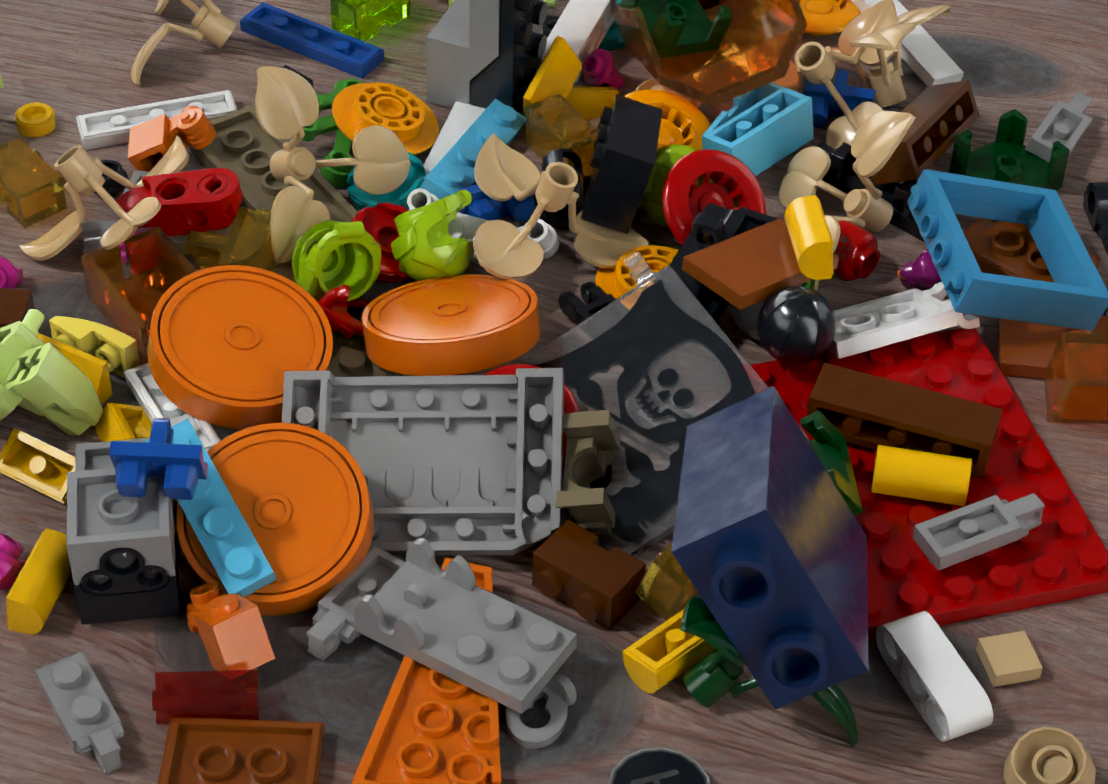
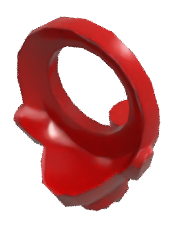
(335, 308)

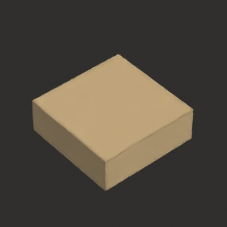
(1009, 658)

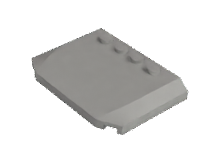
(446, 456)

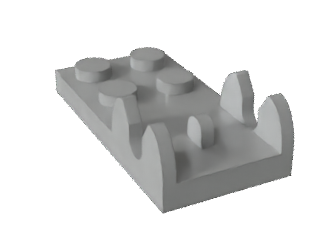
(464, 629)

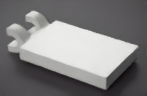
(895, 320)

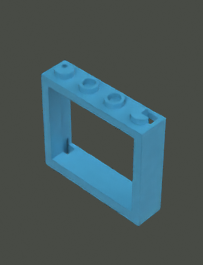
(1078, 291)

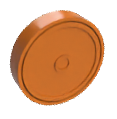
(451, 325)
(229, 337)
(302, 507)

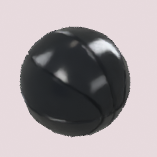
(796, 325)

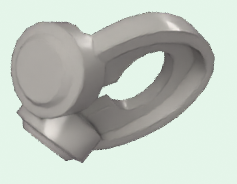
(559, 696)

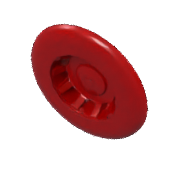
(684, 200)

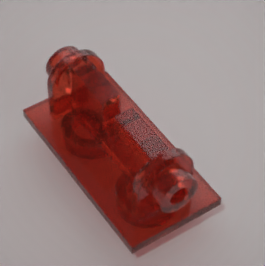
(206, 695)

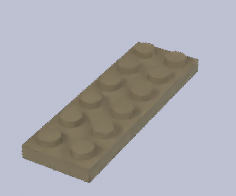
(247, 152)

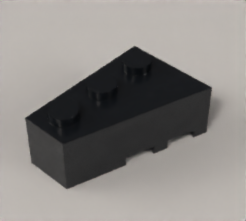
(621, 162)

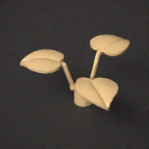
(208, 23)
(817, 66)
(884, 77)
(283, 107)
(873, 148)
(85, 176)
(510, 253)

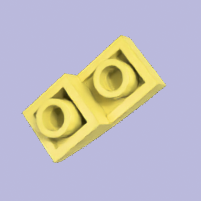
(97, 340)

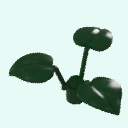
(722, 668)

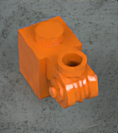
(154, 137)
(229, 628)

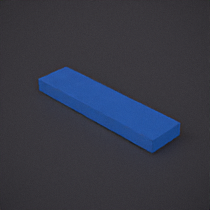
(312, 40)

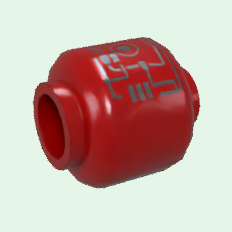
(856, 252)

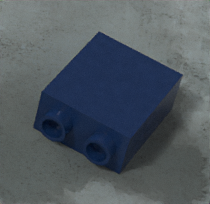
(773, 549)

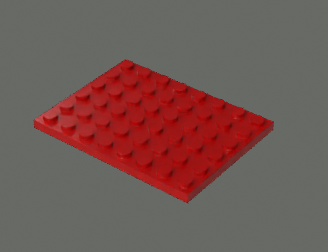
(1047, 566)

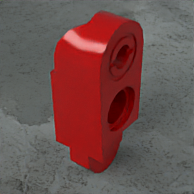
(189, 200)

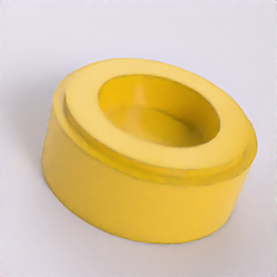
(35, 119)

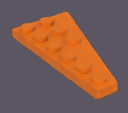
(434, 727)

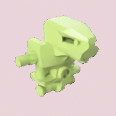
(44, 379)

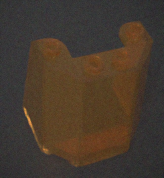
(750, 55)

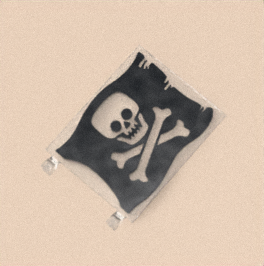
(657, 370)

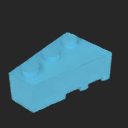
(762, 126)

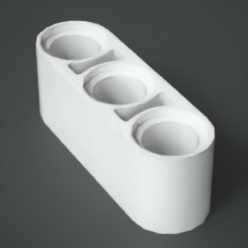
(583, 26)
(934, 676)

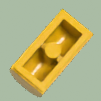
(810, 237)
(921, 475)
(38, 584)
(663, 655)

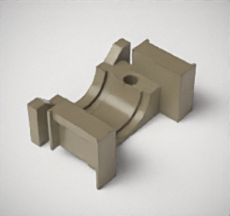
(589, 451)

